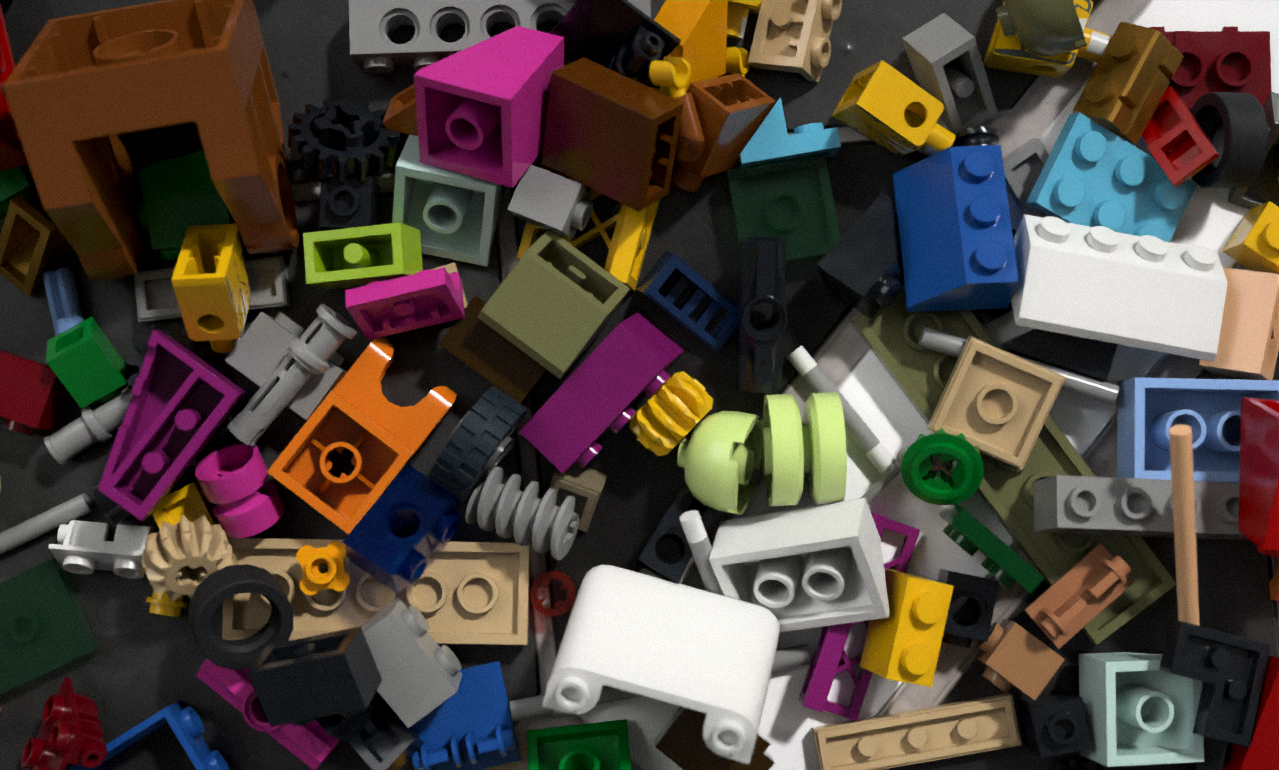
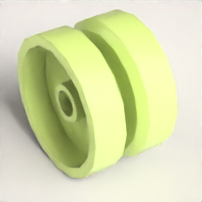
(809, 448)

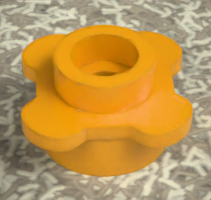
(333, 557)

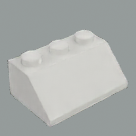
(805, 564)

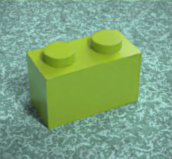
(361, 255)

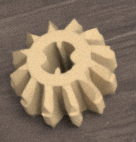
(185, 556)

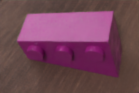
(602, 392)
(168, 422)

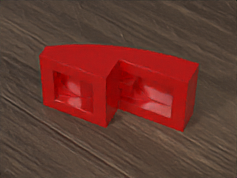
(1178, 139)

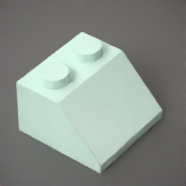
(449, 208)
(1138, 710)

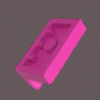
(406, 302)

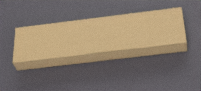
(918, 735)

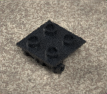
(614, 36)

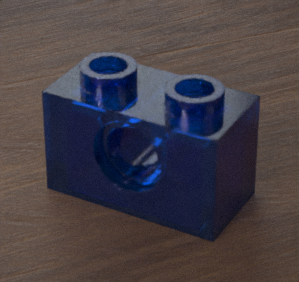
(407, 501)

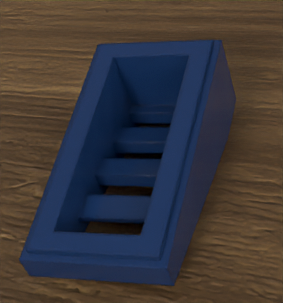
(659, 274)

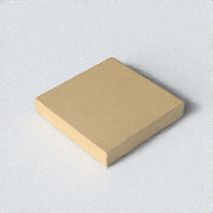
(996, 401)

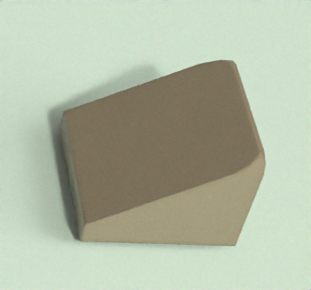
(585, 486)

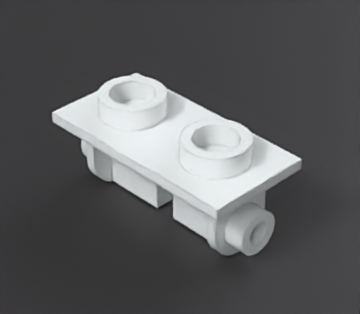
(87, 548)

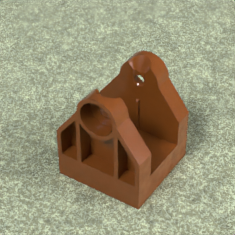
(139, 70)

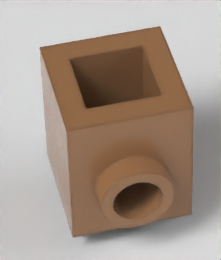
(1017, 659)

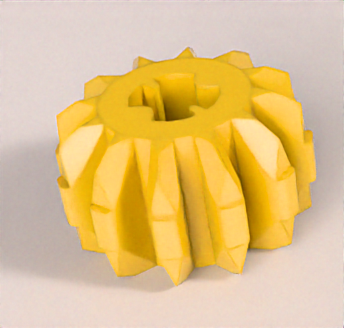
(671, 413)

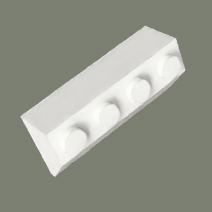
(1118, 287)

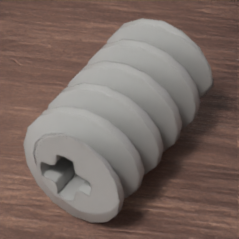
(524, 514)

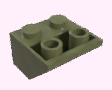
(554, 303)

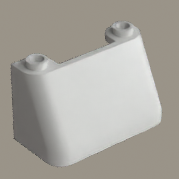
(671, 648)

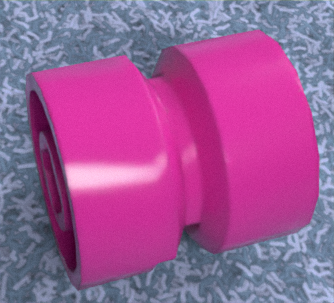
(240, 488)

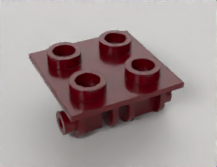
(67, 733)

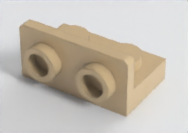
(794, 36)

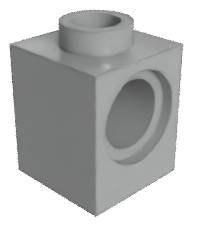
(551, 202)

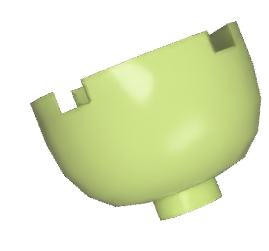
(722, 460)

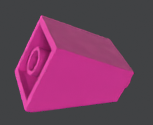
(488, 105)

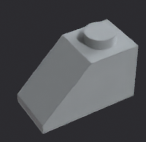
(952, 71)

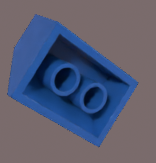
(955, 231)

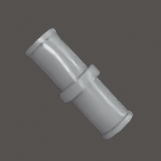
(94, 425)

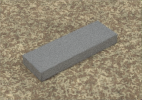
(158, 301)

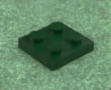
(1000, 558)

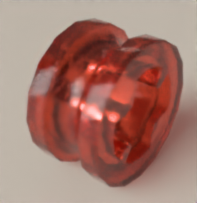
(561, 605)

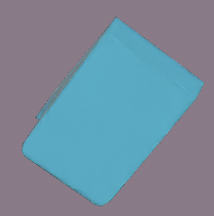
(774, 144)

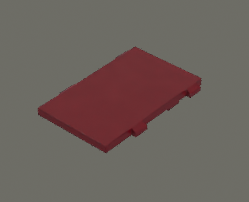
(1221, 63)

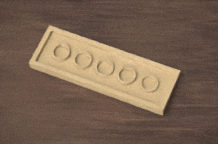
(466, 593)

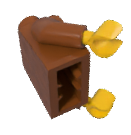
(715, 117)

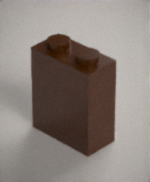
(611, 133)

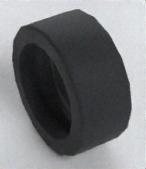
(1238, 133)
(228, 583)

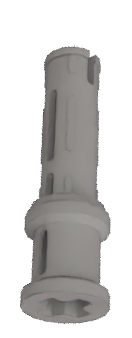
(306, 357)

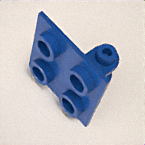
(470, 727)

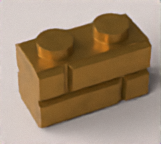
(1129, 81)

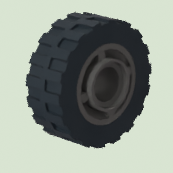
(478, 443)

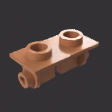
(1080, 595)

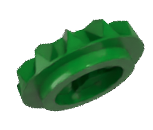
(936, 486)

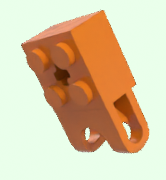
(367, 424)

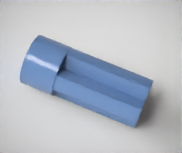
(62, 299)

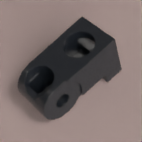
(668, 549)

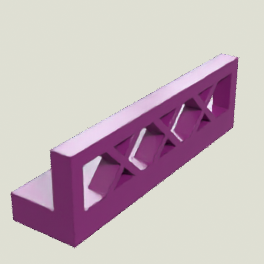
(833, 639)

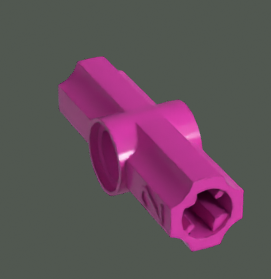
(306, 741)

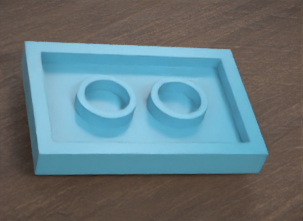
(1108, 183)

